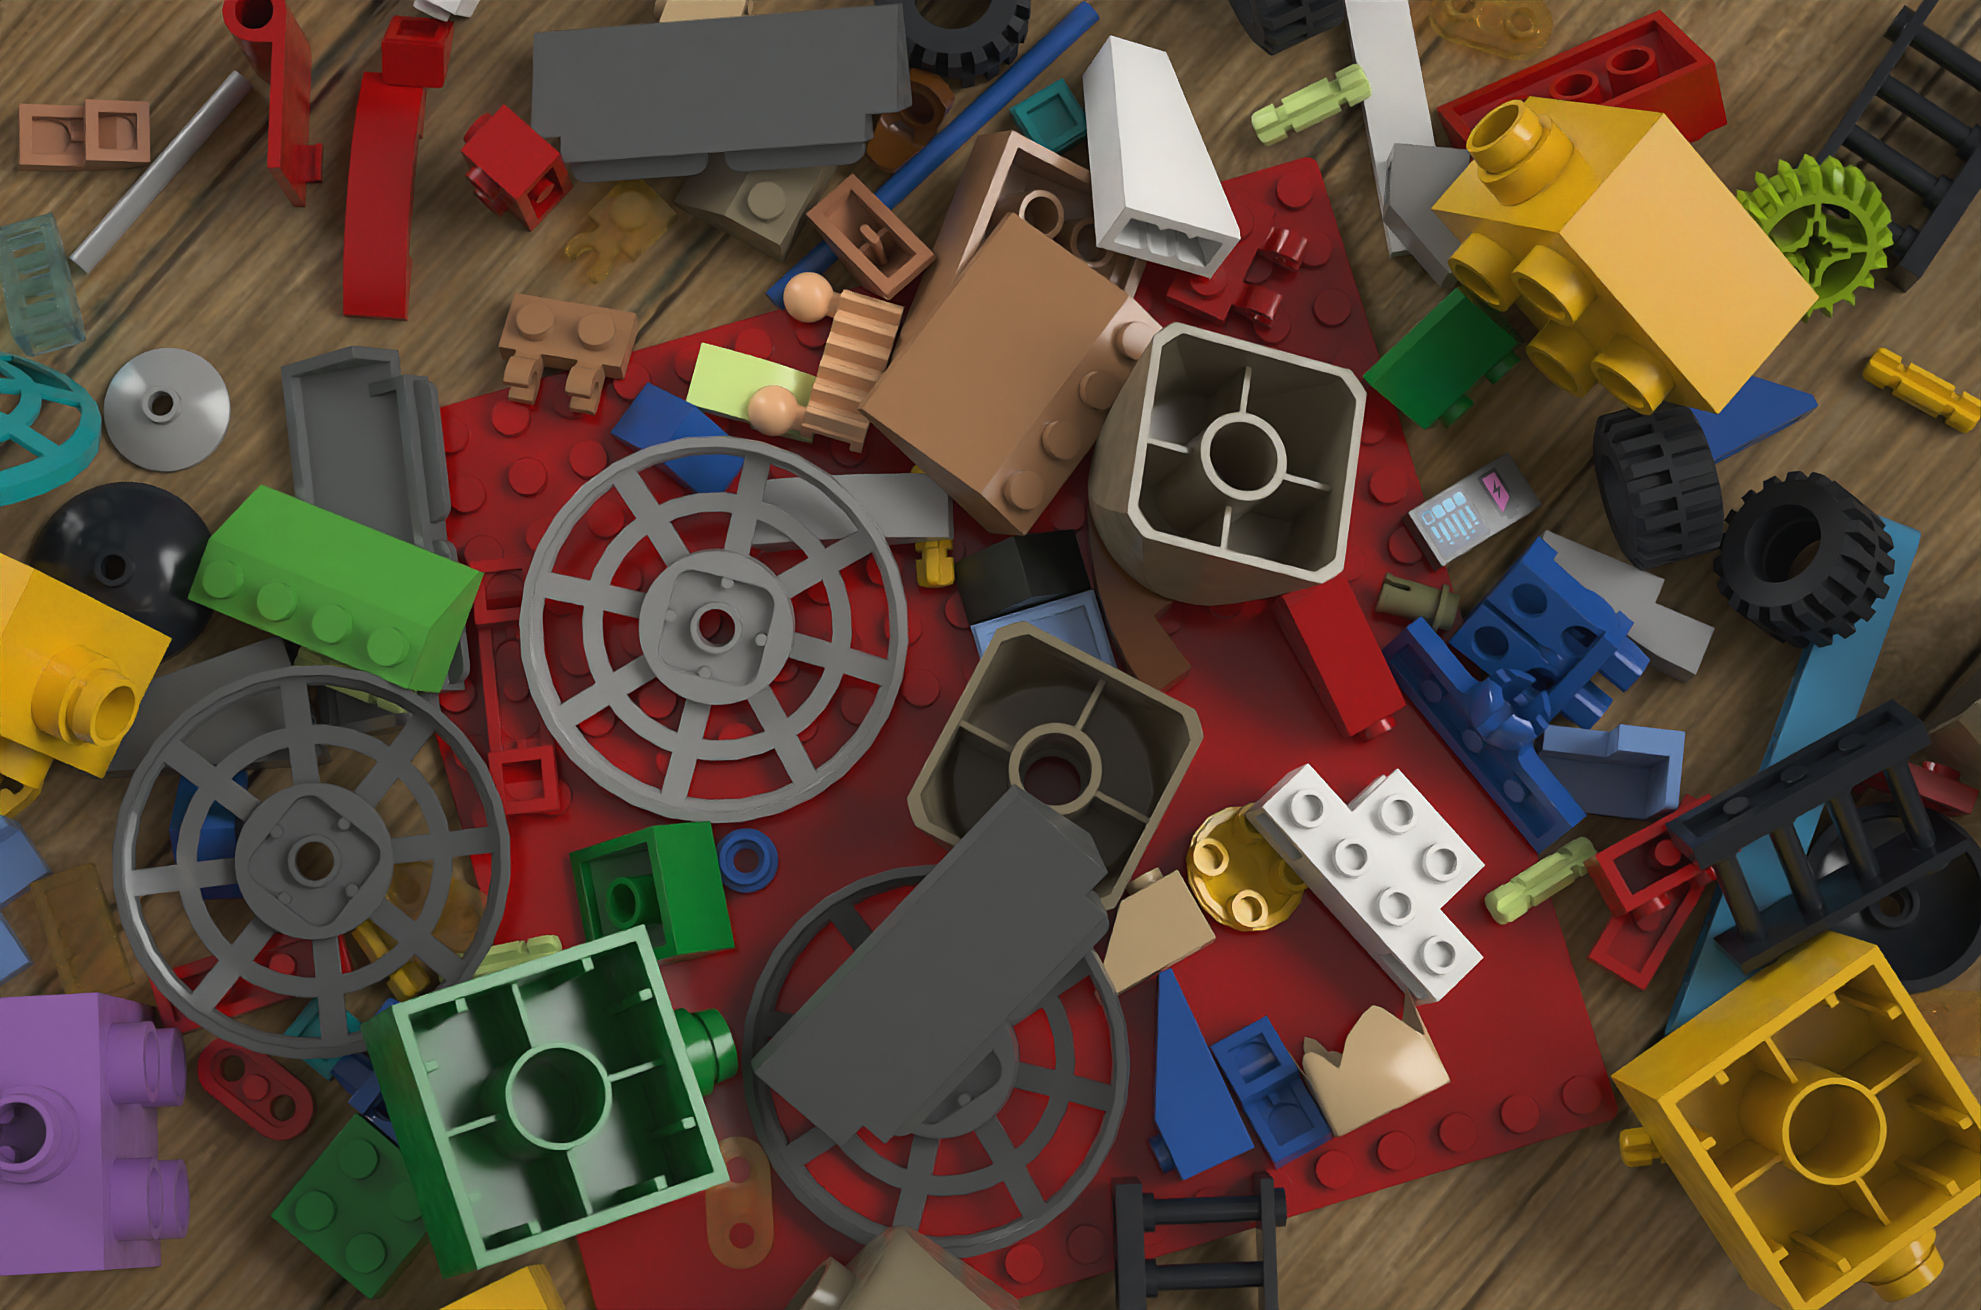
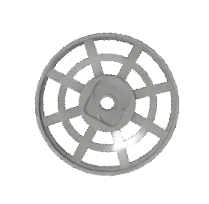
(684, 658)

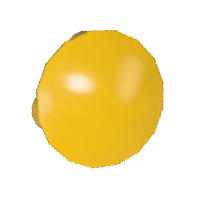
(1240, 873)

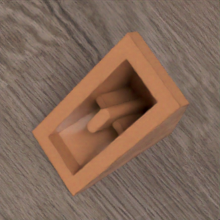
(869, 239)

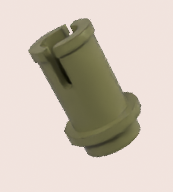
(1414, 600)

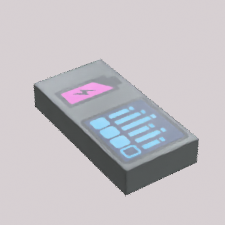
(1471, 511)

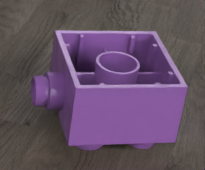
(84, 1134)

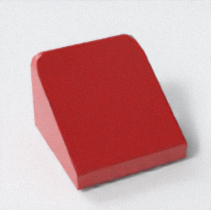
(416, 51)

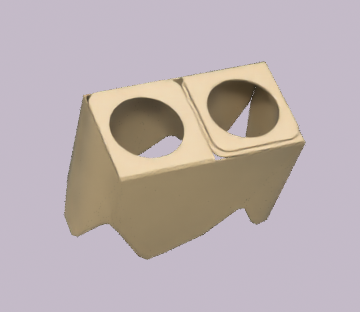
(1379, 1071)

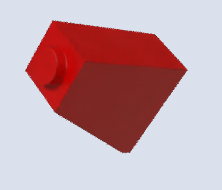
(1340, 657)

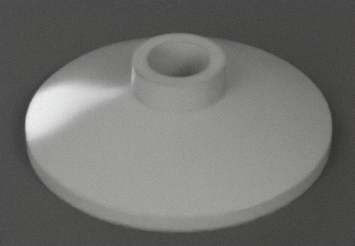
(192, 426)

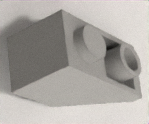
(1412, 186)

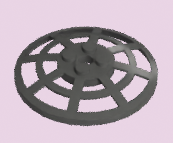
(269, 849)
(967, 1108)

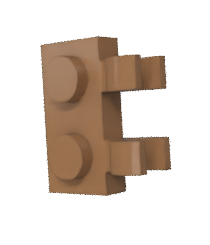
(569, 337)

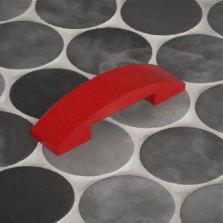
(381, 199)
(519, 743)

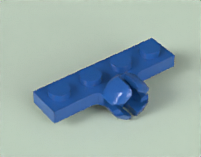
(1488, 730)

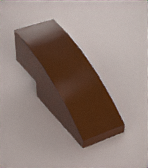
(1131, 619)

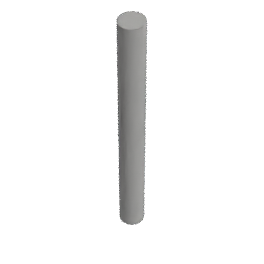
(161, 172)

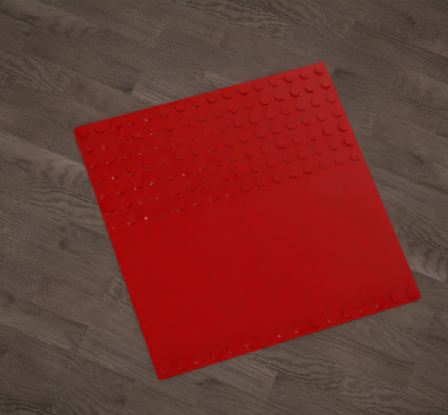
(1505, 1033)

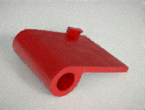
(283, 59)

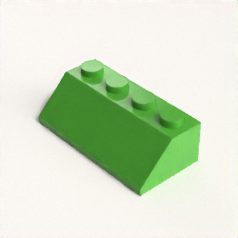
(338, 588)

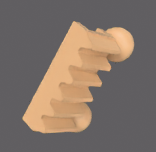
(850, 366)

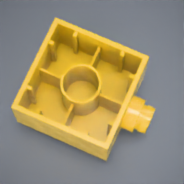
(1619, 254)
(66, 675)
(1815, 1125)

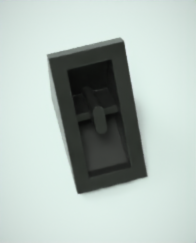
(1020, 574)

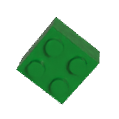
(358, 1209)

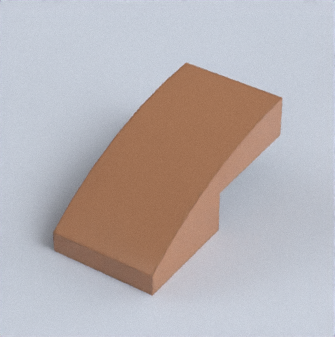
(83, 137)

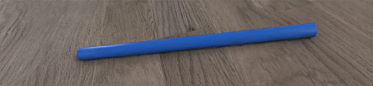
(957, 131)

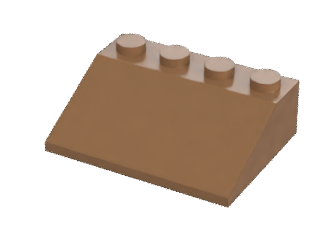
(1040, 187)
(1011, 376)

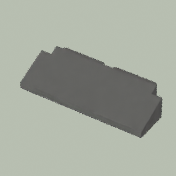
(749, 86)
(375, 454)
(943, 975)

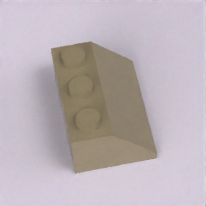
(755, 206)

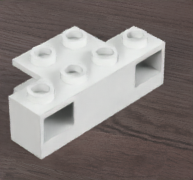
(1379, 870)

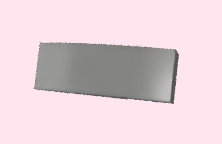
(902, 506)
(1665, 636)

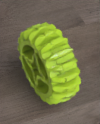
(1825, 251)

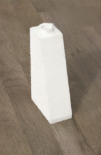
(1150, 166)

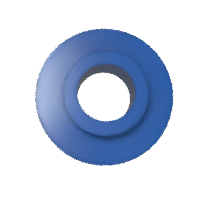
(747, 840)

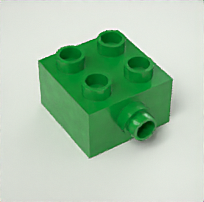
(550, 1099)

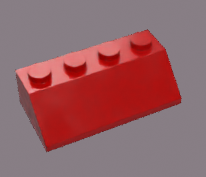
(1633, 67)

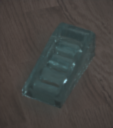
(50, 322)

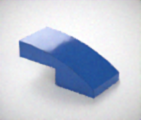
(1271, 1092)

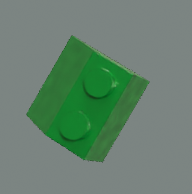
(1446, 360)
(660, 880)

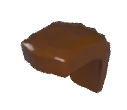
(906, 132)

